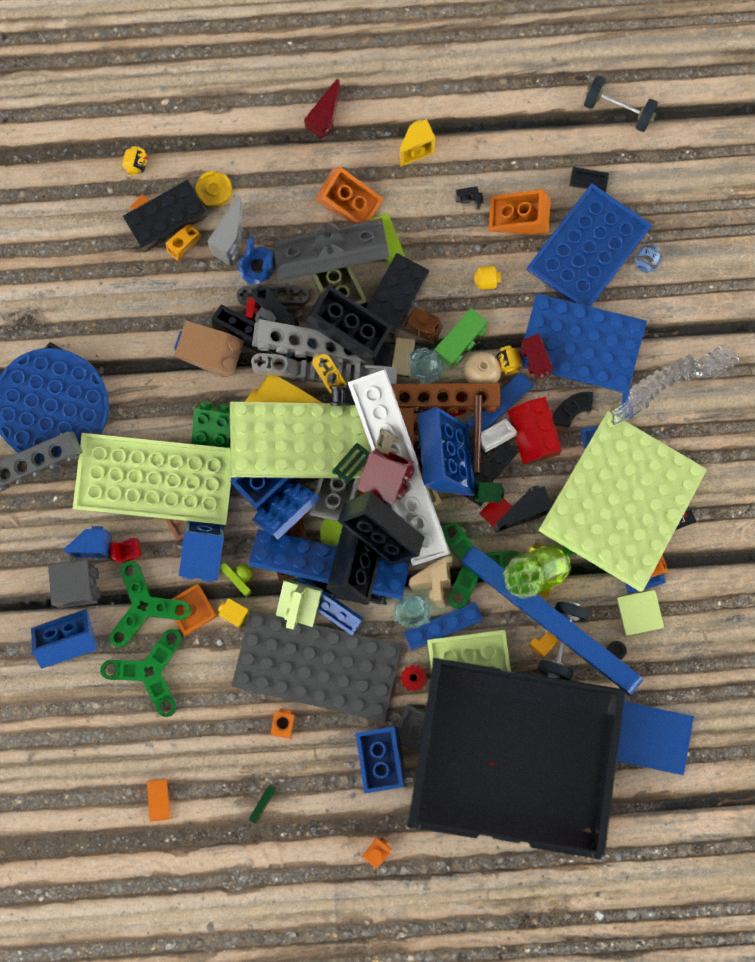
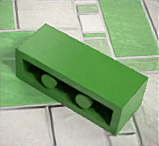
(461, 338)

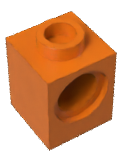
(284, 733)

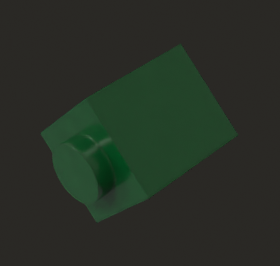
(488, 492)

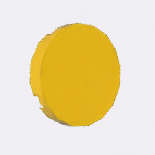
(213, 189)

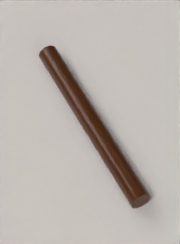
(477, 433)

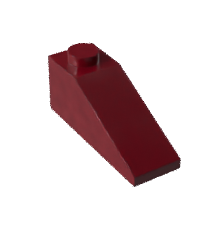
(322, 116)

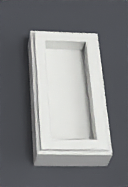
(497, 435)

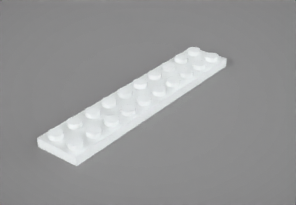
(379, 411)

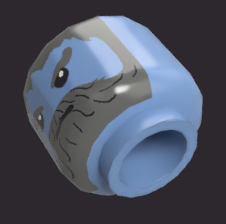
(648, 258)

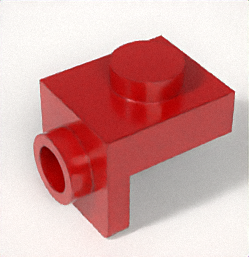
(125, 550)

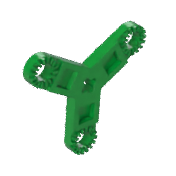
(467, 579)
(136, 617)
(156, 684)

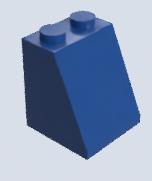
(201, 551)

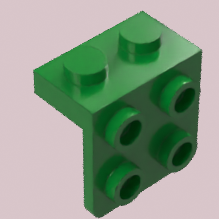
(211, 424)

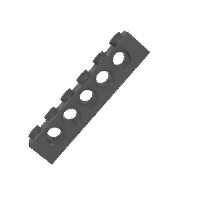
(70, 450)

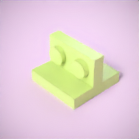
(298, 603)

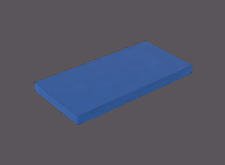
(654, 738)

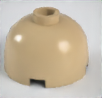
(482, 368)

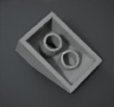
(227, 237)
(332, 495)

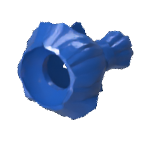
(256, 253)

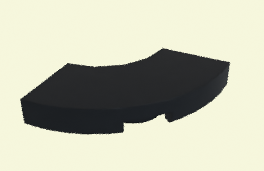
(571, 407)

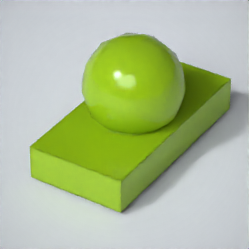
(241, 575)

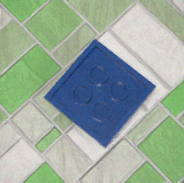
(285, 509)

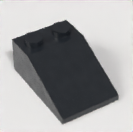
(529, 507)

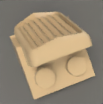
(435, 579)

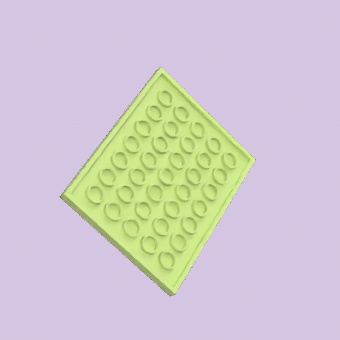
(623, 501)

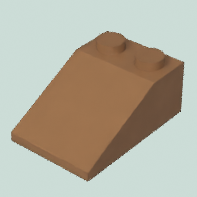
(209, 349)

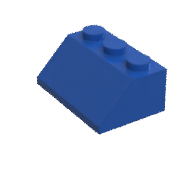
(63, 639)

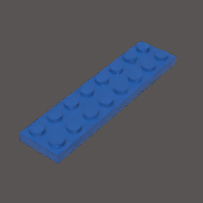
(315, 560)

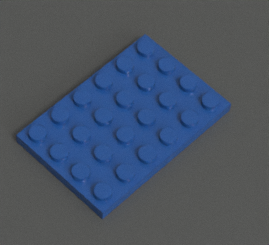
(589, 247)
(587, 342)

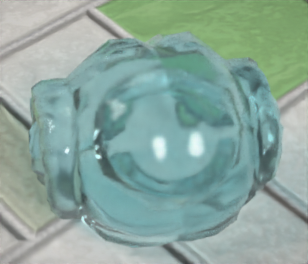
(425, 365)
(412, 611)

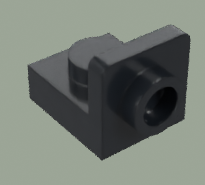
(469, 194)

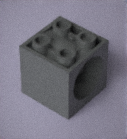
(73, 584)

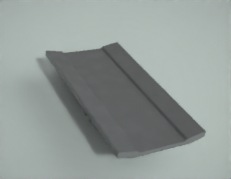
(330, 249)

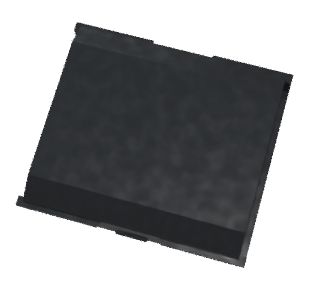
(549, 750)

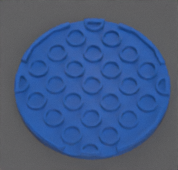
(50, 395)

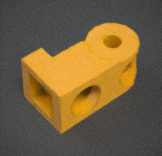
(182, 241)
(544, 645)

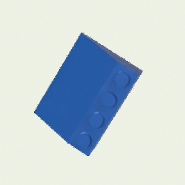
(445, 453)

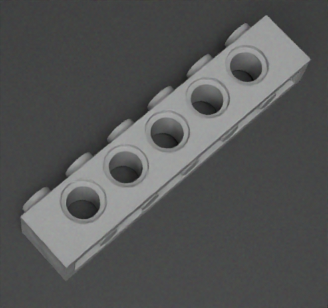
(301, 335)

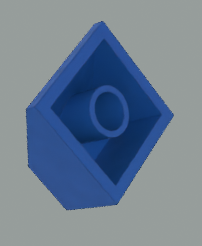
(90, 544)

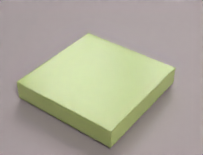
(640, 613)

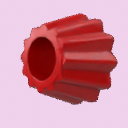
(406, 678)

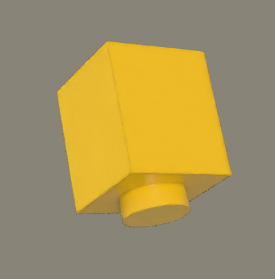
(233, 612)

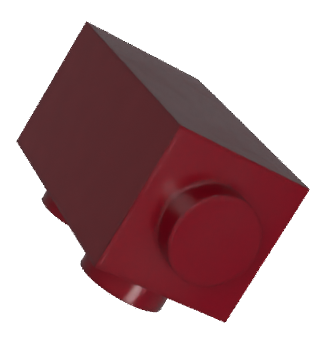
(538, 360)

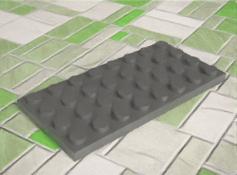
(317, 666)

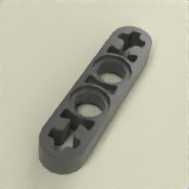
(276, 290)

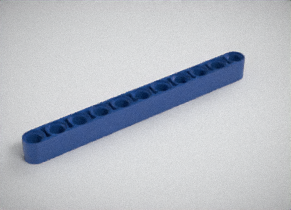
(555, 624)

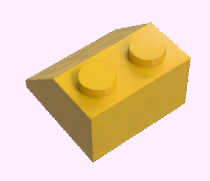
(418, 143)

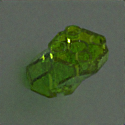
(536, 571)

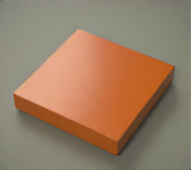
(201, 610)

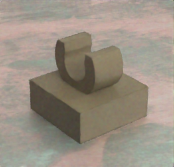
(385, 441)

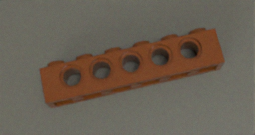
(452, 391)

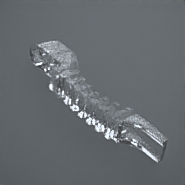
(710, 365)

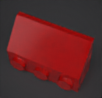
(535, 430)

